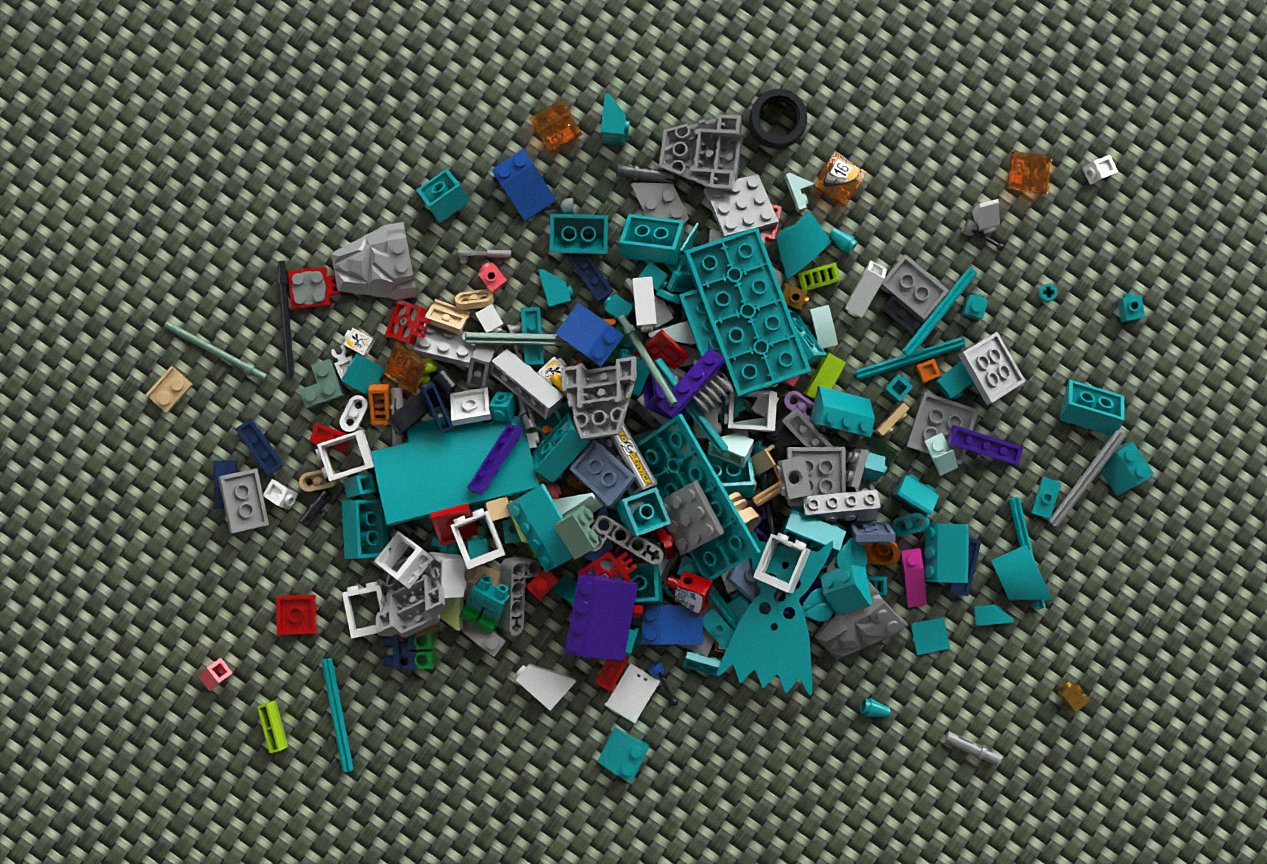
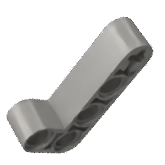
(627, 541)
(513, 575)

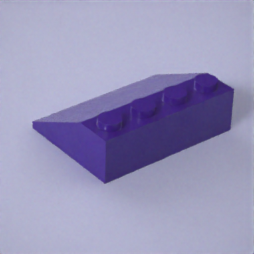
(601, 617)

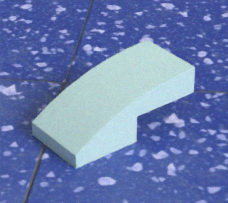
(823, 326)

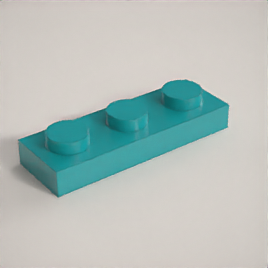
(532, 325)

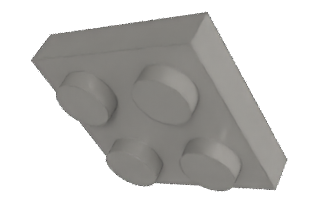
(855, 466)

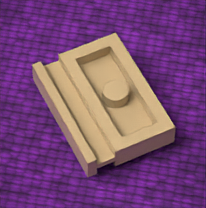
(447, 316)
(169, 389)
(897, 415)

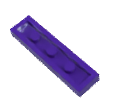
(693, 382)
(984, 445)
(494, 459)

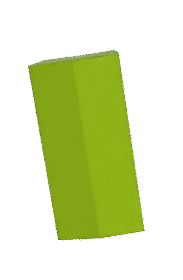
(825, 375)
(272, 726)

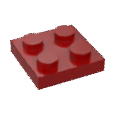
(444, 518)
(296, 614)

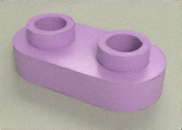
(802, 403)

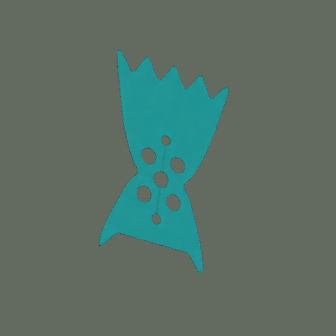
(787, 648)

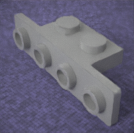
(840, 505)

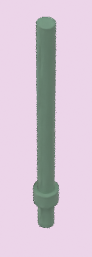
(631, 332)
(247, 368)

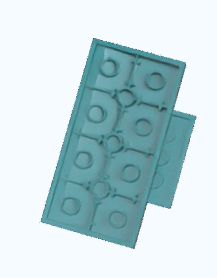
(742, 313)
(678, 461)
(438, 466)

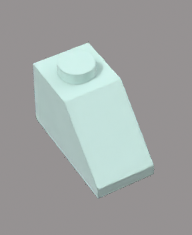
(739, 449)

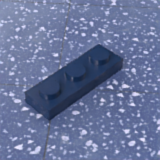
(590, 275)
(260, 447)
(973, 551)

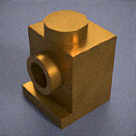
(788, 291)
(1073, 696)

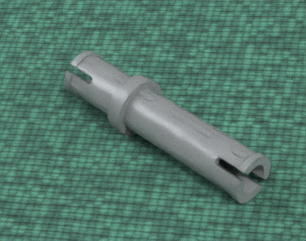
(396, 404)
(980, 752)

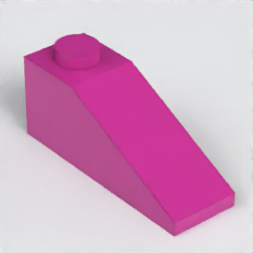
(913, 577)

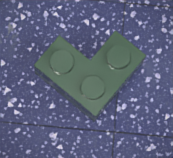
(327, 387)
(576, 532)

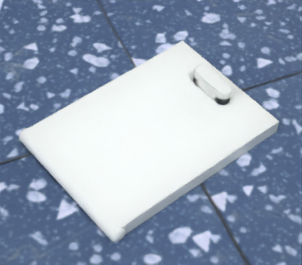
(632, 693)

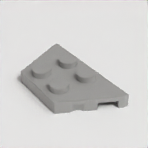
(660, 201)

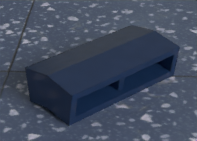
(439, 405)
(222, 468)

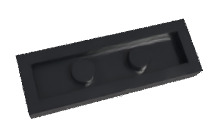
(905, 317)

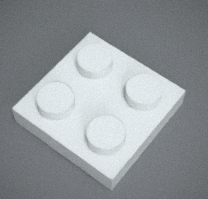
(470, 406)

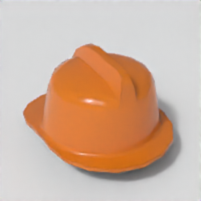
(882, 554)

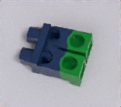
(404, 655)

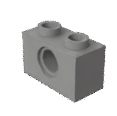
(801, 486)

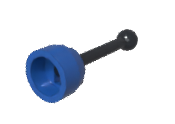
(656, 670)

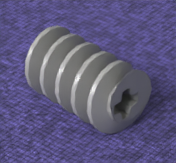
(713, 393)

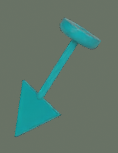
(688, 244)

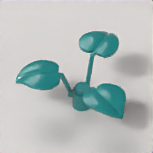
(816, 604)

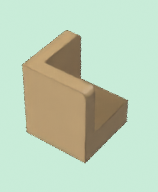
(763, 461)
(498, 508)

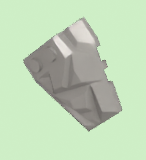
(704, 151)
(376, 265)
(599, 396)
(411, 609)
(860, 628)

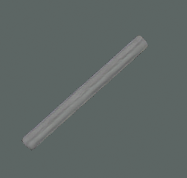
(1087, 478)

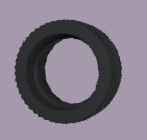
(790, 99)

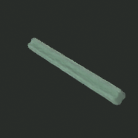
(514, 339)

